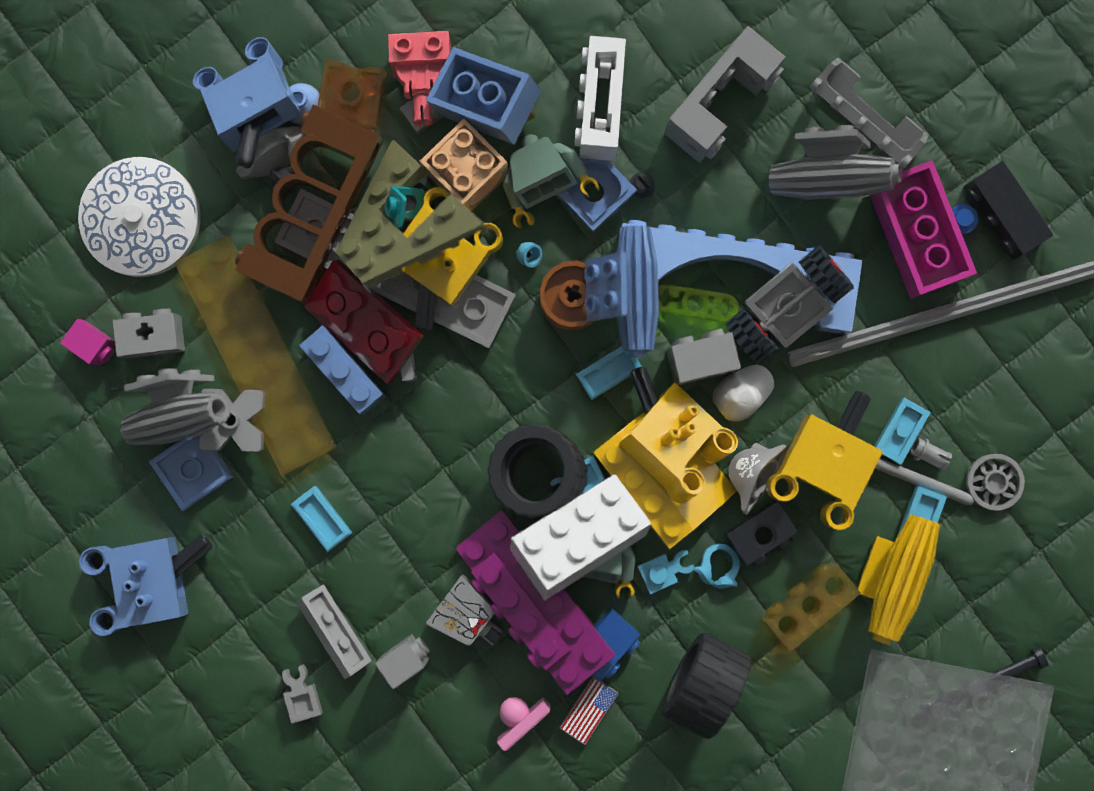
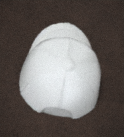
(743, 392)

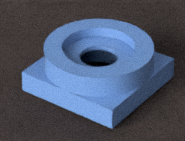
(616, 193)

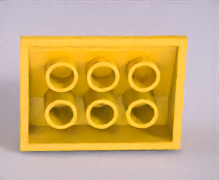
(668, 519)

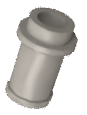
(924, 450)

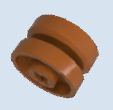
(554, 292)

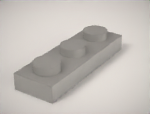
(333, 631)

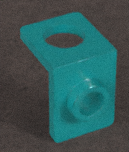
(396, 204)

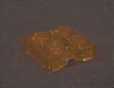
(369, 81)

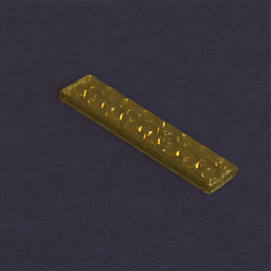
(256, 354)

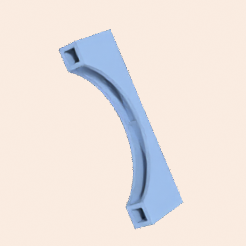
(681, 249)

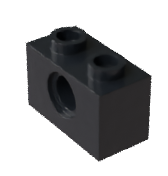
(743, 534)

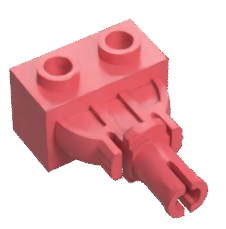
(416, 63)

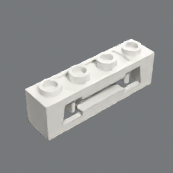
(601, 54)

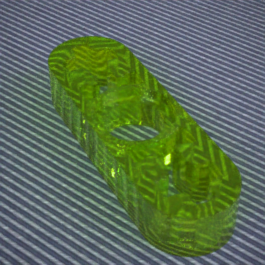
(717, 300)

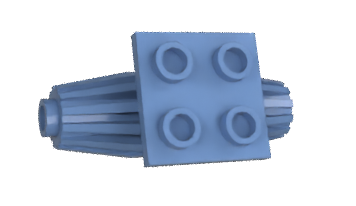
(626, 288)

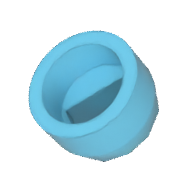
(532, 248)

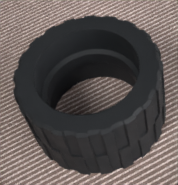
(508, 452)
(706, 685)

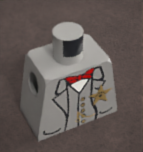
(465, 614)

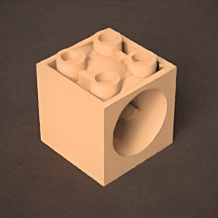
(465, 165)

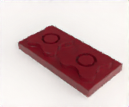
(363, 321)

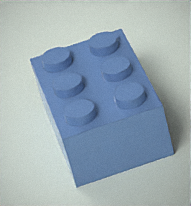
(484, 94)

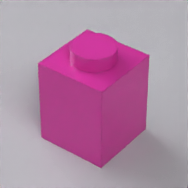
(88, 343)

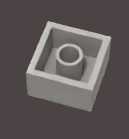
(702, 358)

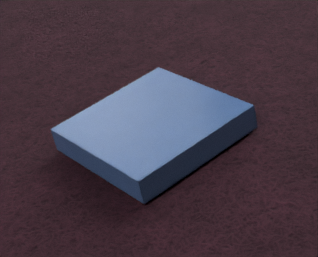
(190, 471)

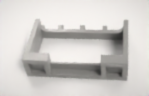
(899, 142)

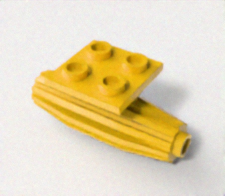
(897, 577)

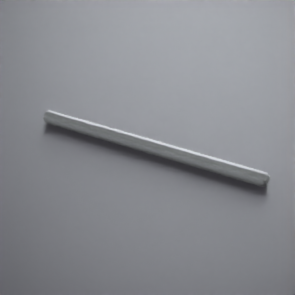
(941, 314)

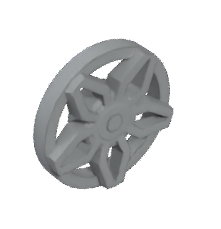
(995, 482)

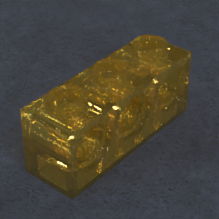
(826, 605)

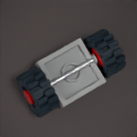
(789, 305)

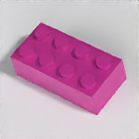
(923, 232)

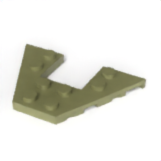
(377, 247)

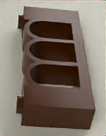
(345, 138)

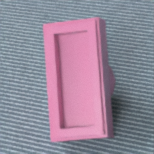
(519, 719)

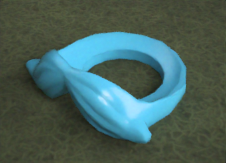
(704, 569)

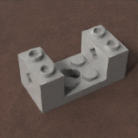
(747, 60)

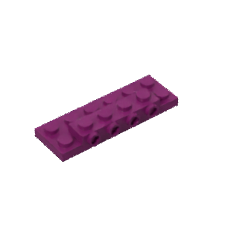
(551, 628)

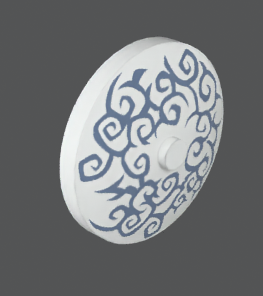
(139, 217)

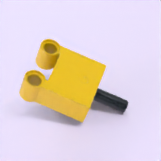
(830, 461)

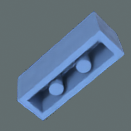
(343, 370)

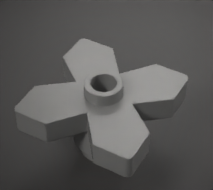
(243, 431)

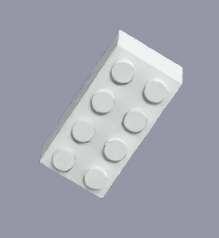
(579, 536)

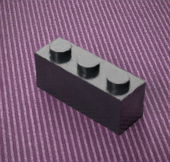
(1007, 211)

